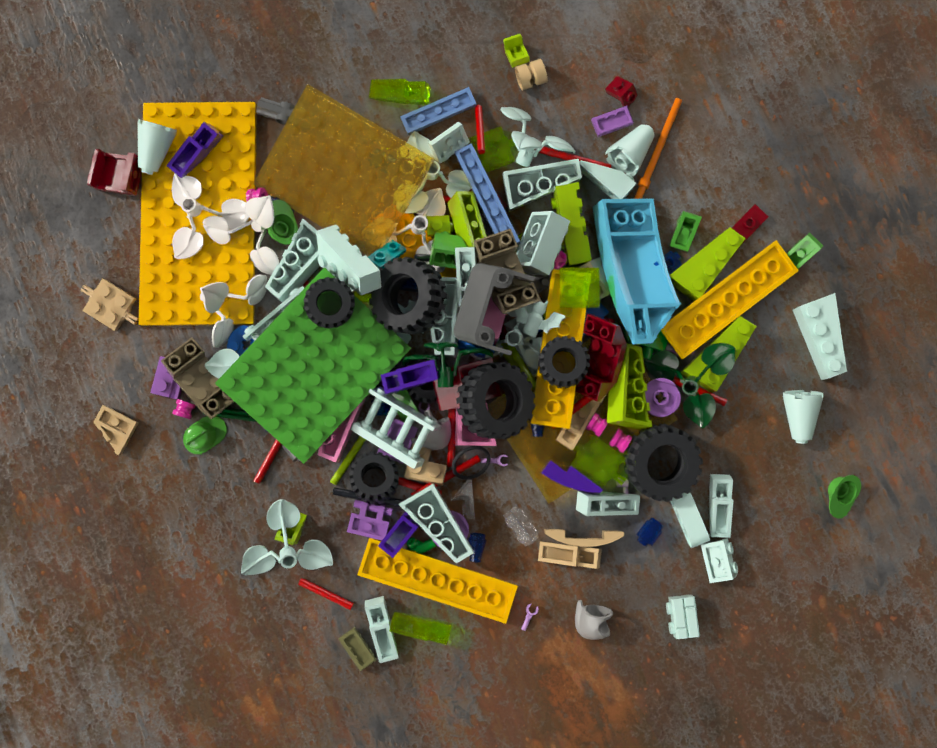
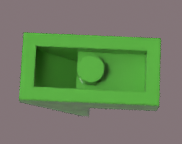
(685, 230)
(804, 250)

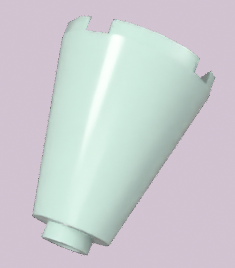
(153, 145)
(631, 150)
(802, 413)

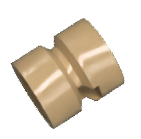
(531, 74)

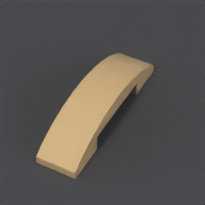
(579, 421)
(607, 537)

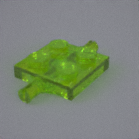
(497, 149)
(598, 461)

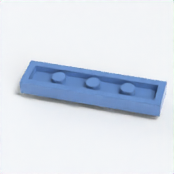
(438, 111)

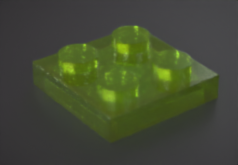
(579, 287)

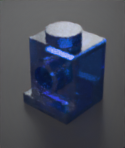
(674, 258)

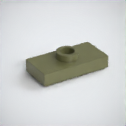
(357, 649)

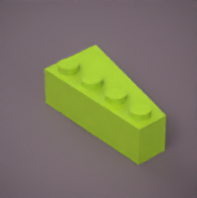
(574, 242)
(702, 269)
(735, 334)
(627, 398)

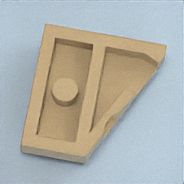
(115, 428)

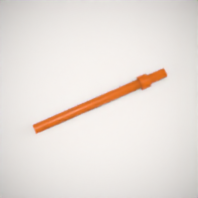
(644, 182)

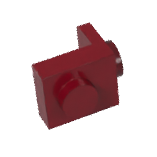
(622, 90)

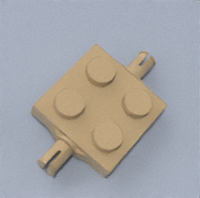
(109, 304)

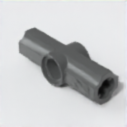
(275, 110)

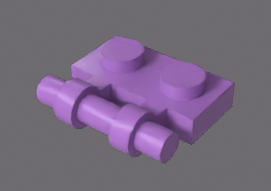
(368, 526)

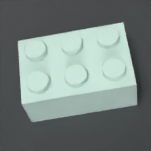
(541, 242)

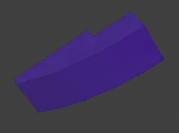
(195, 149)
(409, 377)
(570, 478)
(398, 535)

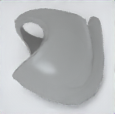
(436, 439)
(591, 621)

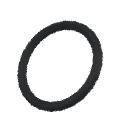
(477, 474)

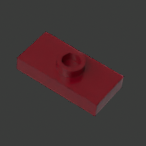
(750, 222)

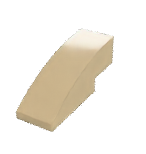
(569, 555)

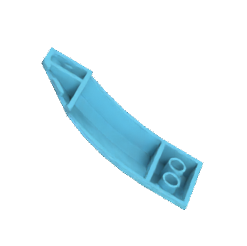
(628, 251)

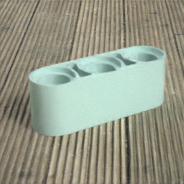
(690, 520)

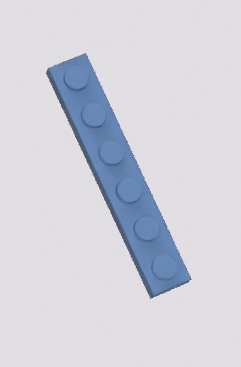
(484, 190)

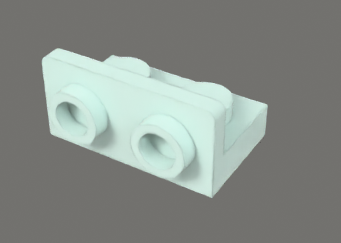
(448, 142)
(719, 560)

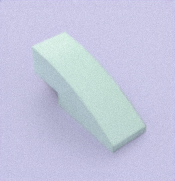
(720, 505)
(379, 628)

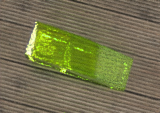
(400, 91)
(420, 627)

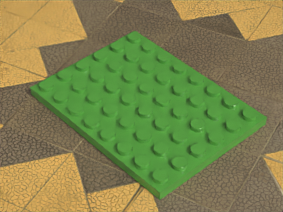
(310, 377)

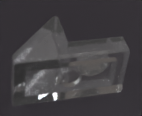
(466, 493)

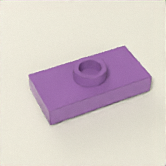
(612, 121)

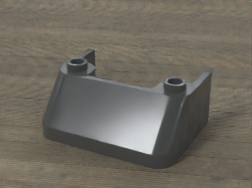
(475, 303)

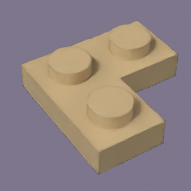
(429, 471)

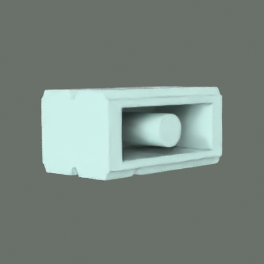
(683, 616)

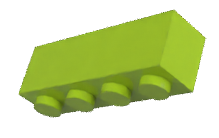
(466, 217)

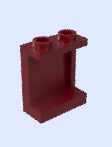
(115, 173)

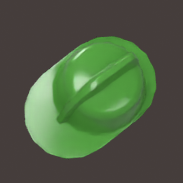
(284, 223)
(204, 435)
(842, 494)

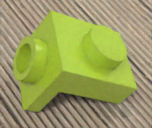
(515, 50)
(438, 224)

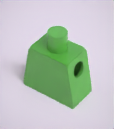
(443, 249)

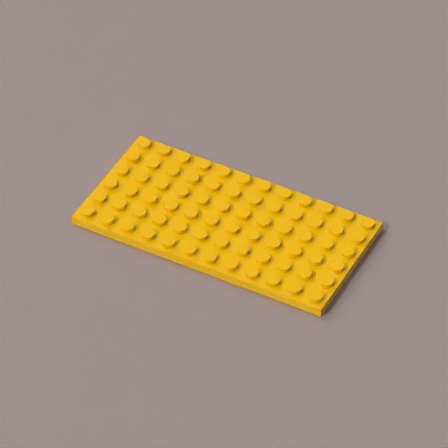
(171, 285)

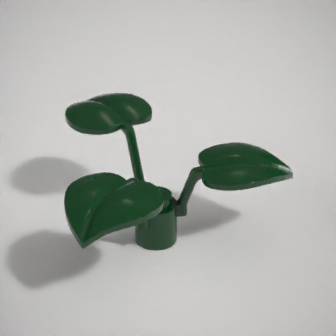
(446, 376)
(698, 408)

